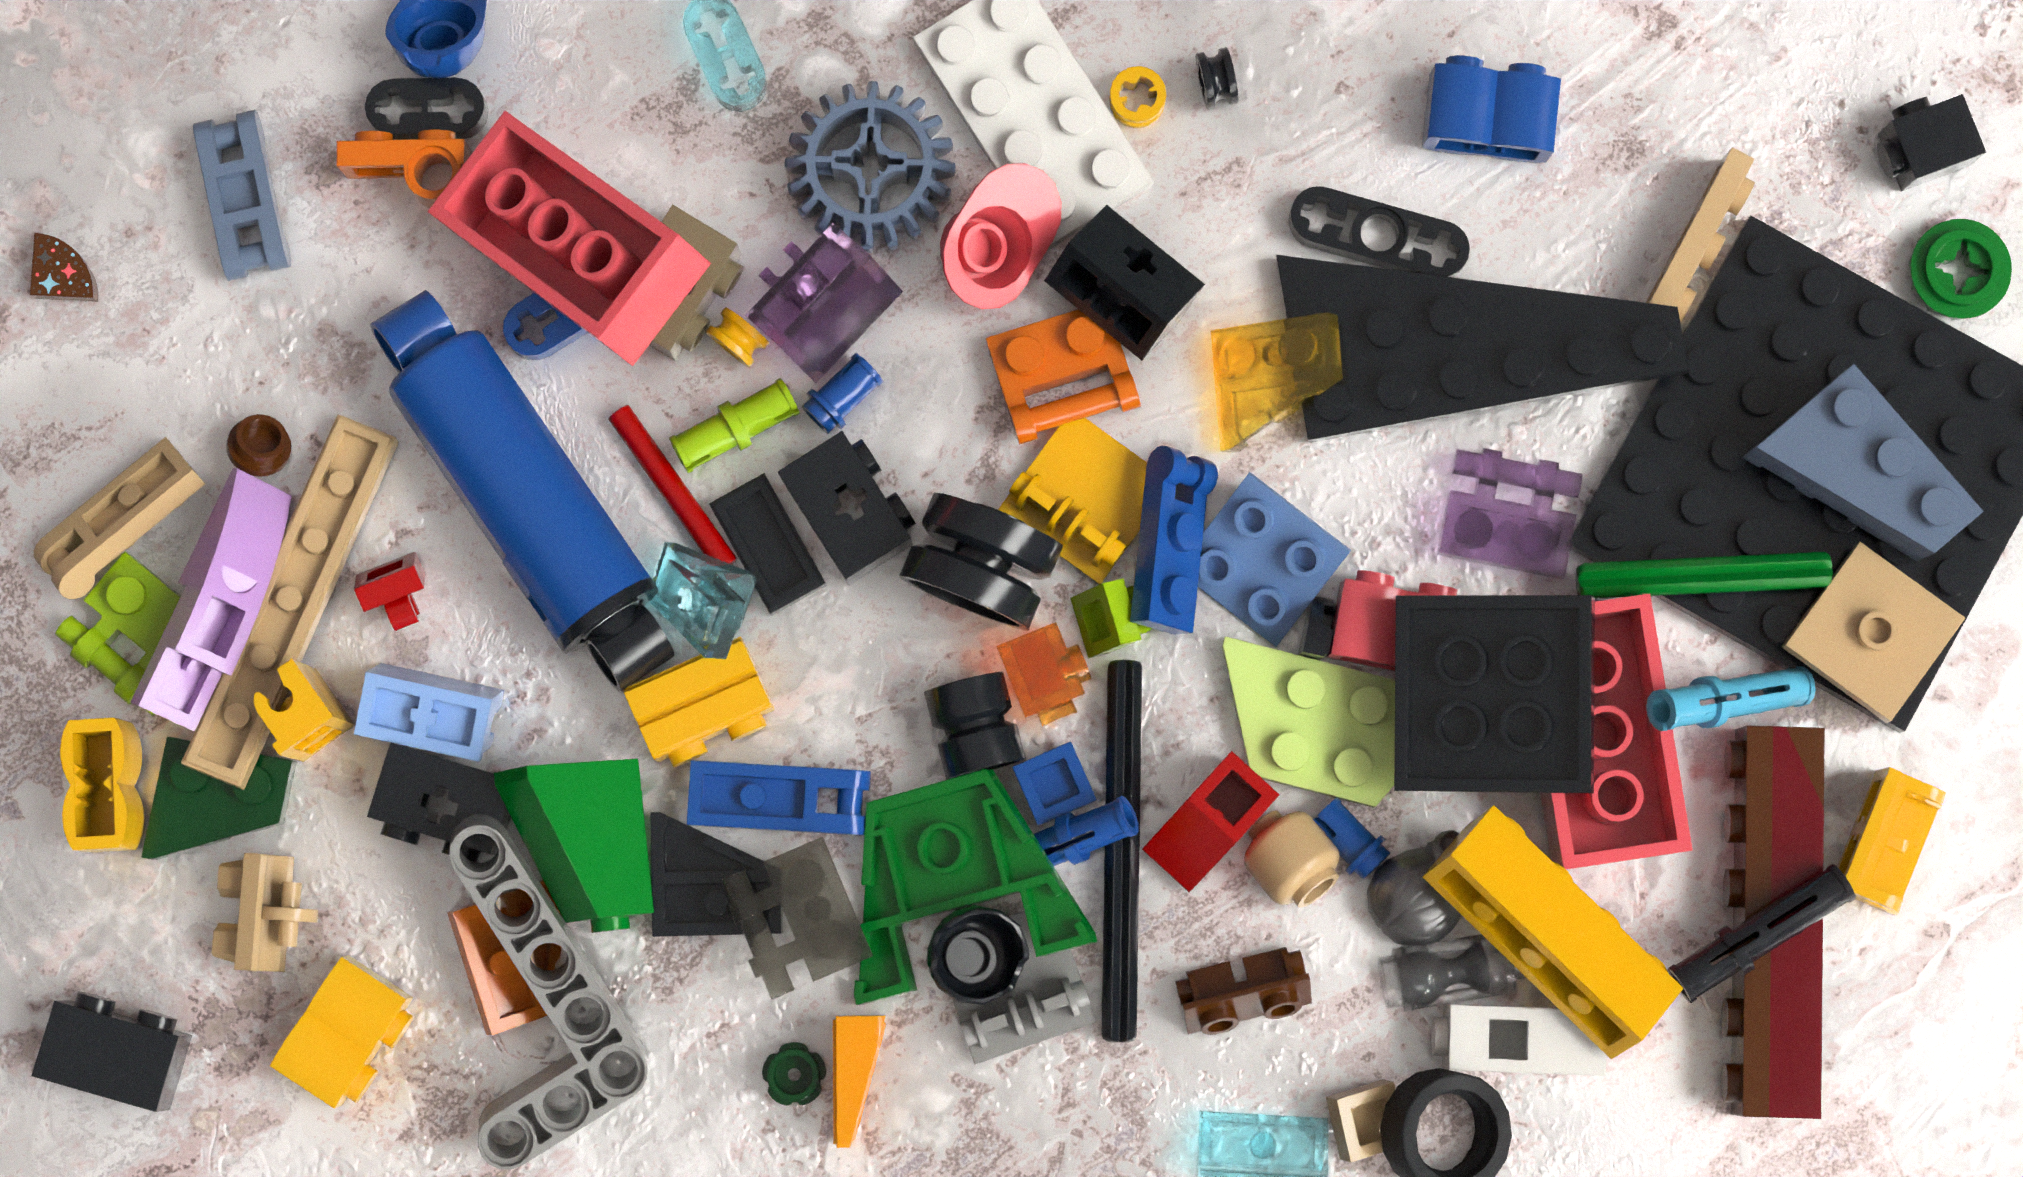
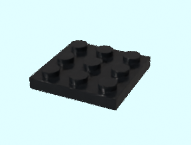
(1494, 693)

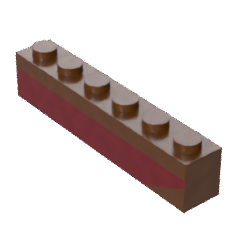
(1776, 849)

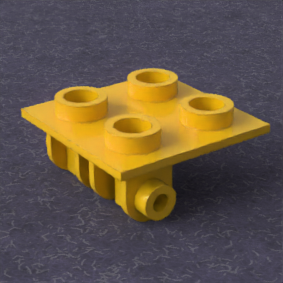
(1083, 495)

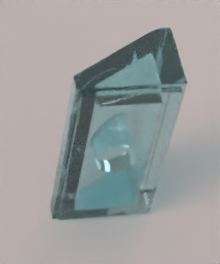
(1261, 1145)

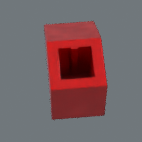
(1210, 821)

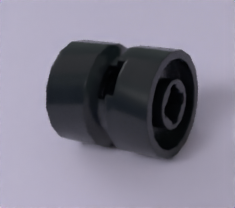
(974, 724)

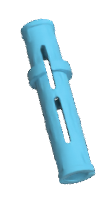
(1682, 707)

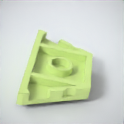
(1313, 722)

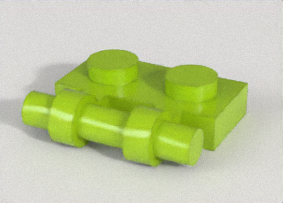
(130, 603)

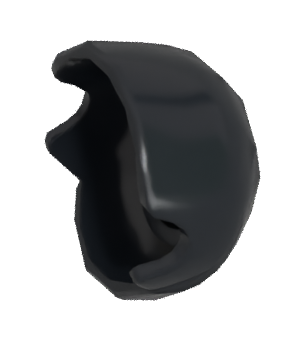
(977, 954)

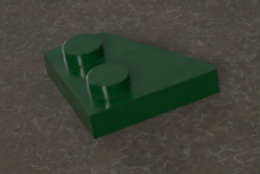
(202, 810)

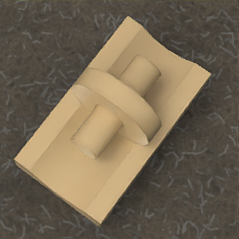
(266, 912)

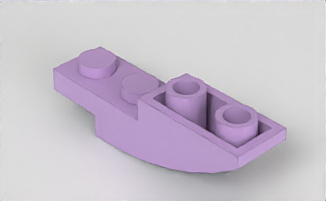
(219, 601)

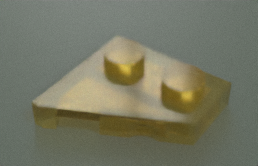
(1270, 370)

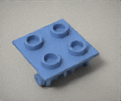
(1266, 559)

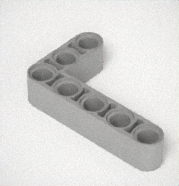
(554, 992)

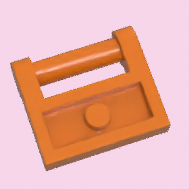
(1055, 355)

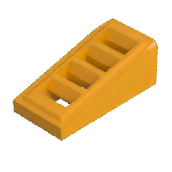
(854, 1060)

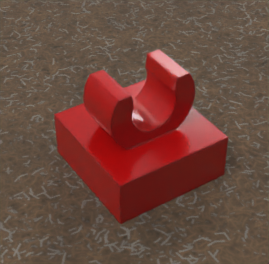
(392, 587)

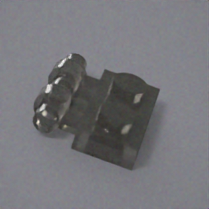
(816, 912)

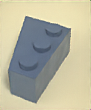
(1868, 466)

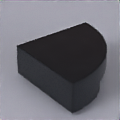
(1317, 629)

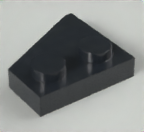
(688, 881)

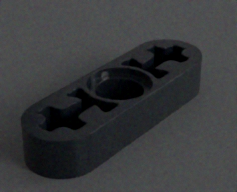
(1337, 206)

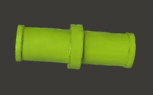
(734, 425)

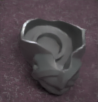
(1405, 902)

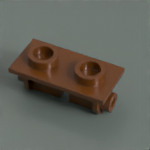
(1273, 989)

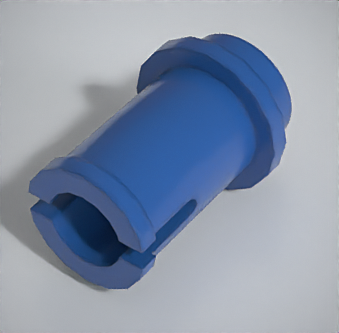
(841, 393)
(1352, 839)

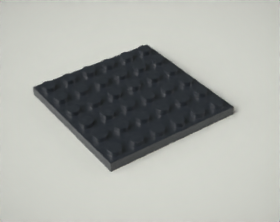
(1756, 351)

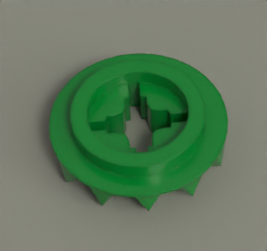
(1981, 251)

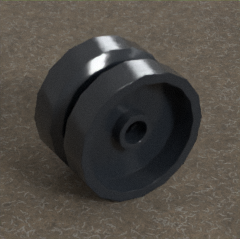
(984, 553)

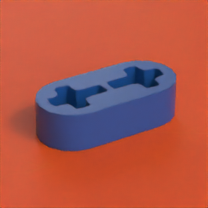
(557, 333)

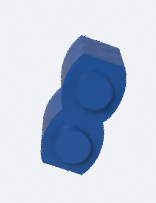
(1491, 110)

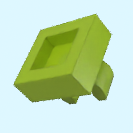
(1105, 618)

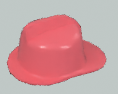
(1000, 235)

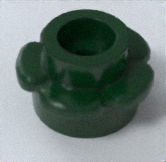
(806, 1087)

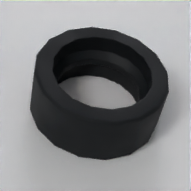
(1409, 1101)

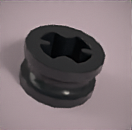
(1217, 78)

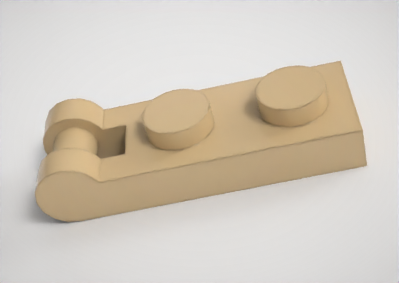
(115, 518)

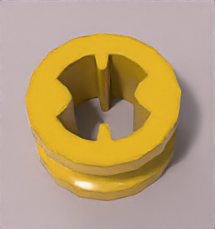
(1130, 79)
(737, 337)

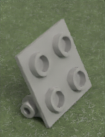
(1041, 1006)

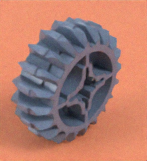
(842, 163)

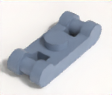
(241, 195)

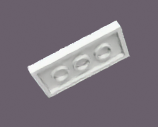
(1033, 105)

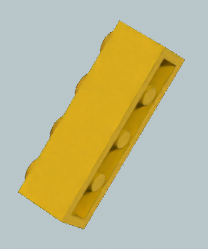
(1553, 932)

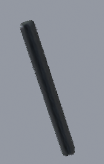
(1122, 856)

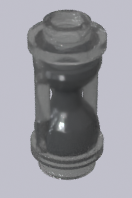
(1419, 976)

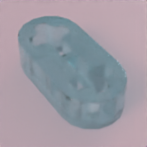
(738, 46)

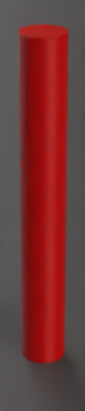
(670, 485)

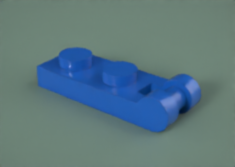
(1171, 540)
(775, 797)

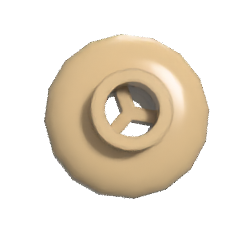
(1291, 858)

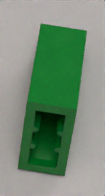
(584, 836)

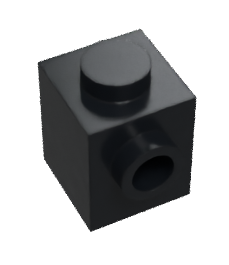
(1928, 141)

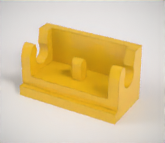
(308, 717)
(1889, 838)

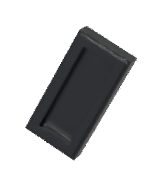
(767, 544)

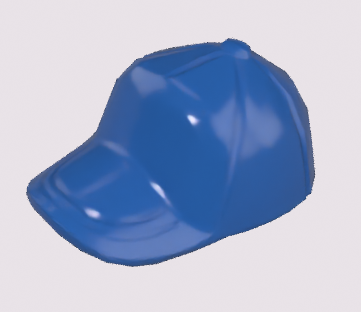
(437, 35)

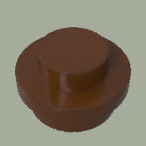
(259, 445)

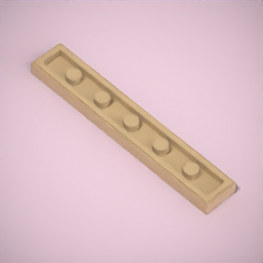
(296, 597)

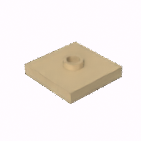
(1873, 632)

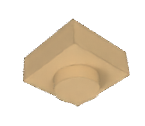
(1358, 1118)

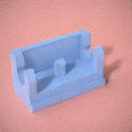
(427, 711)

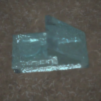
(702, 597)

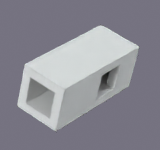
(1513, 1041)

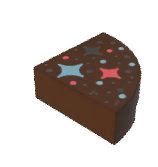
(60, 272)

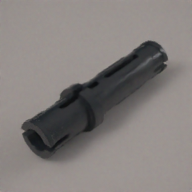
(1825, 891)

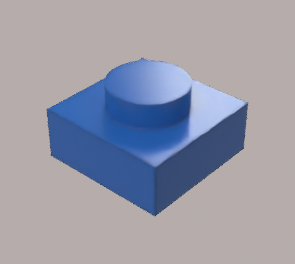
(1054, 783)

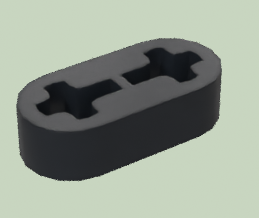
(426, 94)

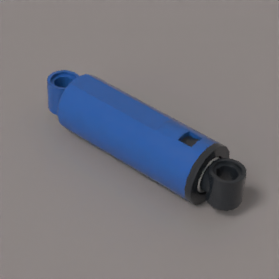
(522, 491)

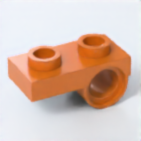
(379, 156)

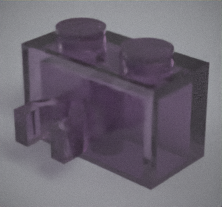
(822, 301)

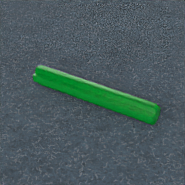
(1704, 575)

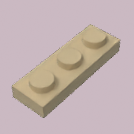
(1699, 240)

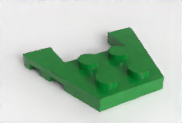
(947, 852)

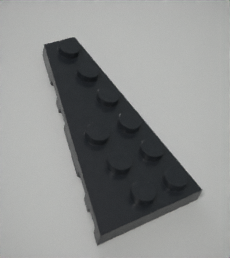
(1465, 346)

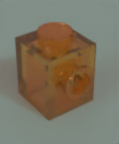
(1044, 674)

